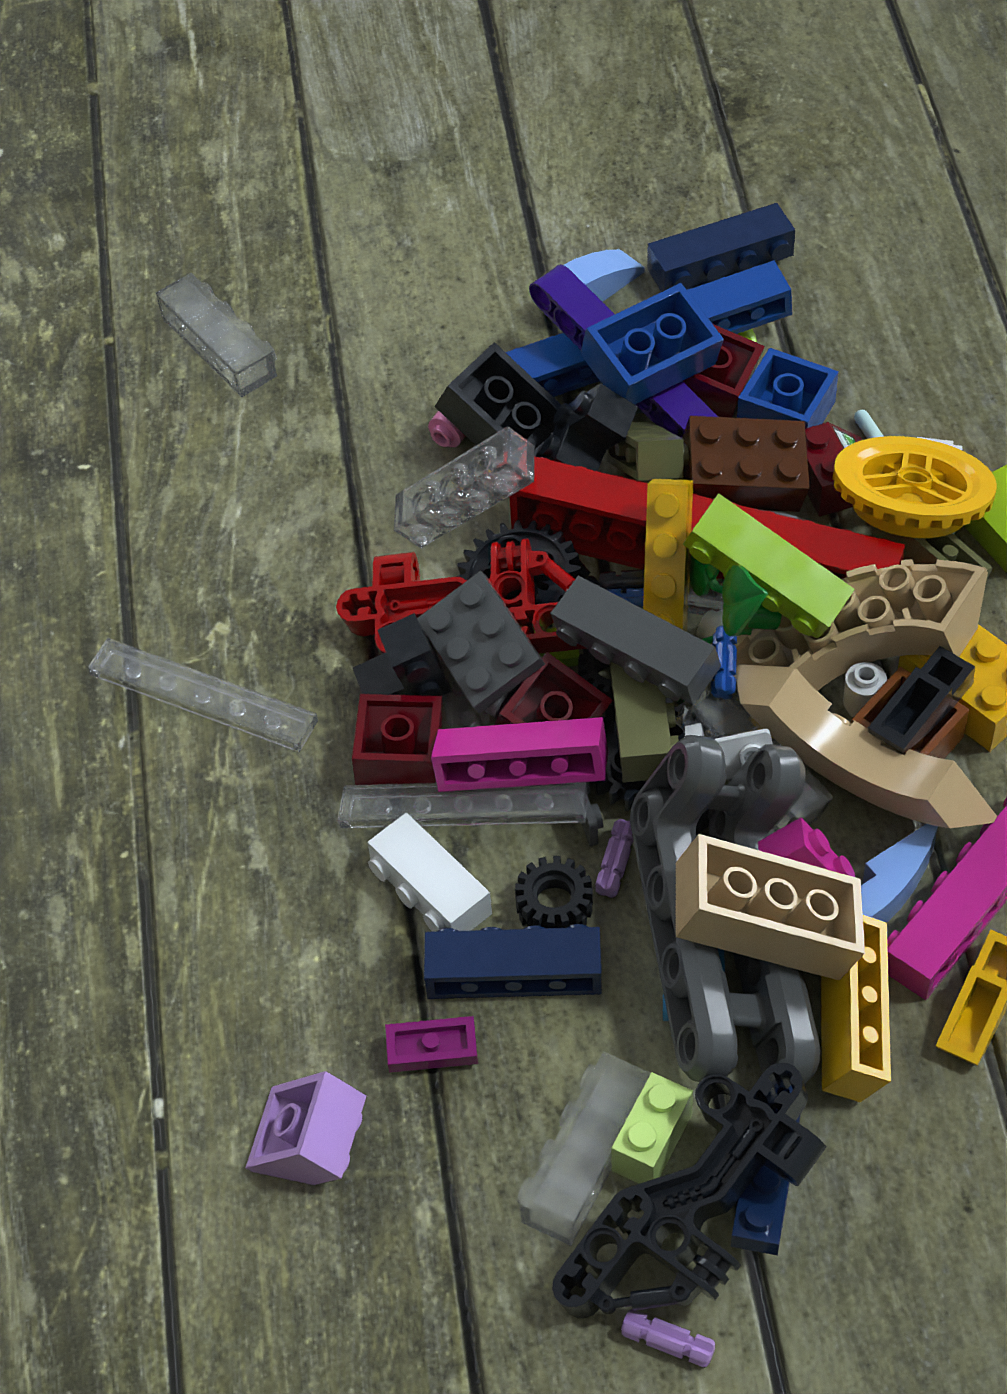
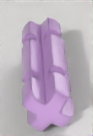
(615, 859)
(668, 1338)

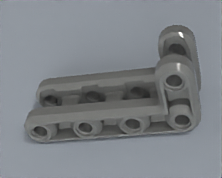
(691, 973)

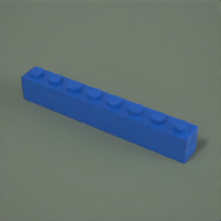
(730, 302)

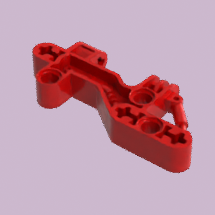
(399, 593)

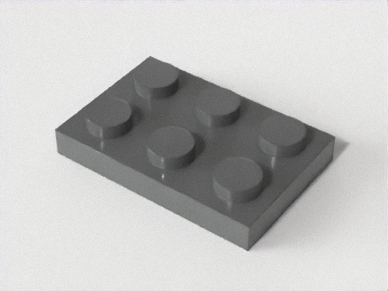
(480, 641)

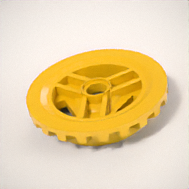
(913, 485)

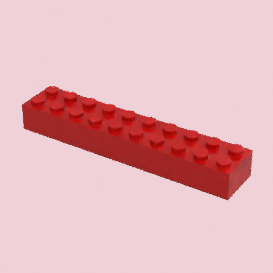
(608, 520)

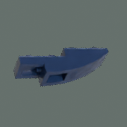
(762, 1210)

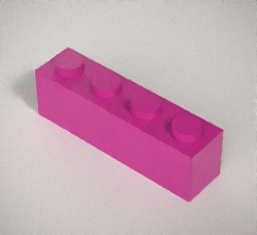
(520, 754)

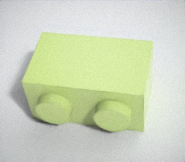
(652, 1129)

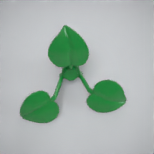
(740, 596)

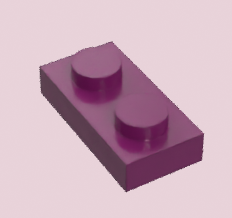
(431, 1044)

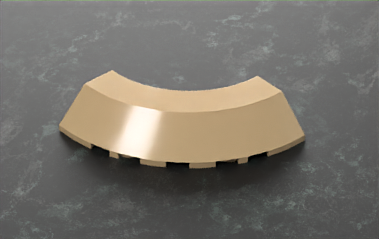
(887, 615)
(852, 758)

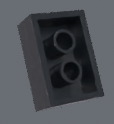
(497, 395)

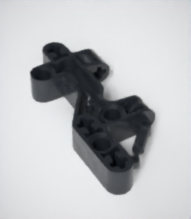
(685, 1199)

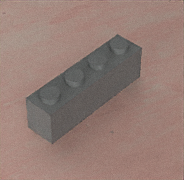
(635, 641)

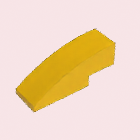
(979, 1003)

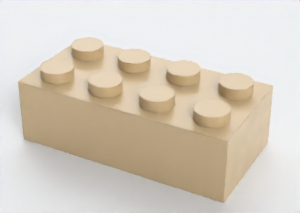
(769, 907)

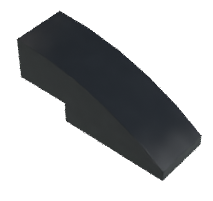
(923, 700)

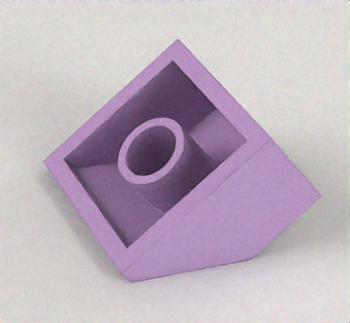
(307, 1130)

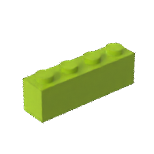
(793, 580)

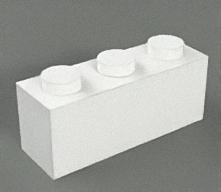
(428, 877)

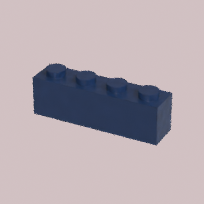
(721, 248)
(512, 962)

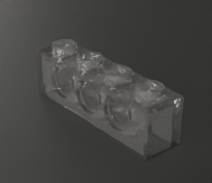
(464, 487)

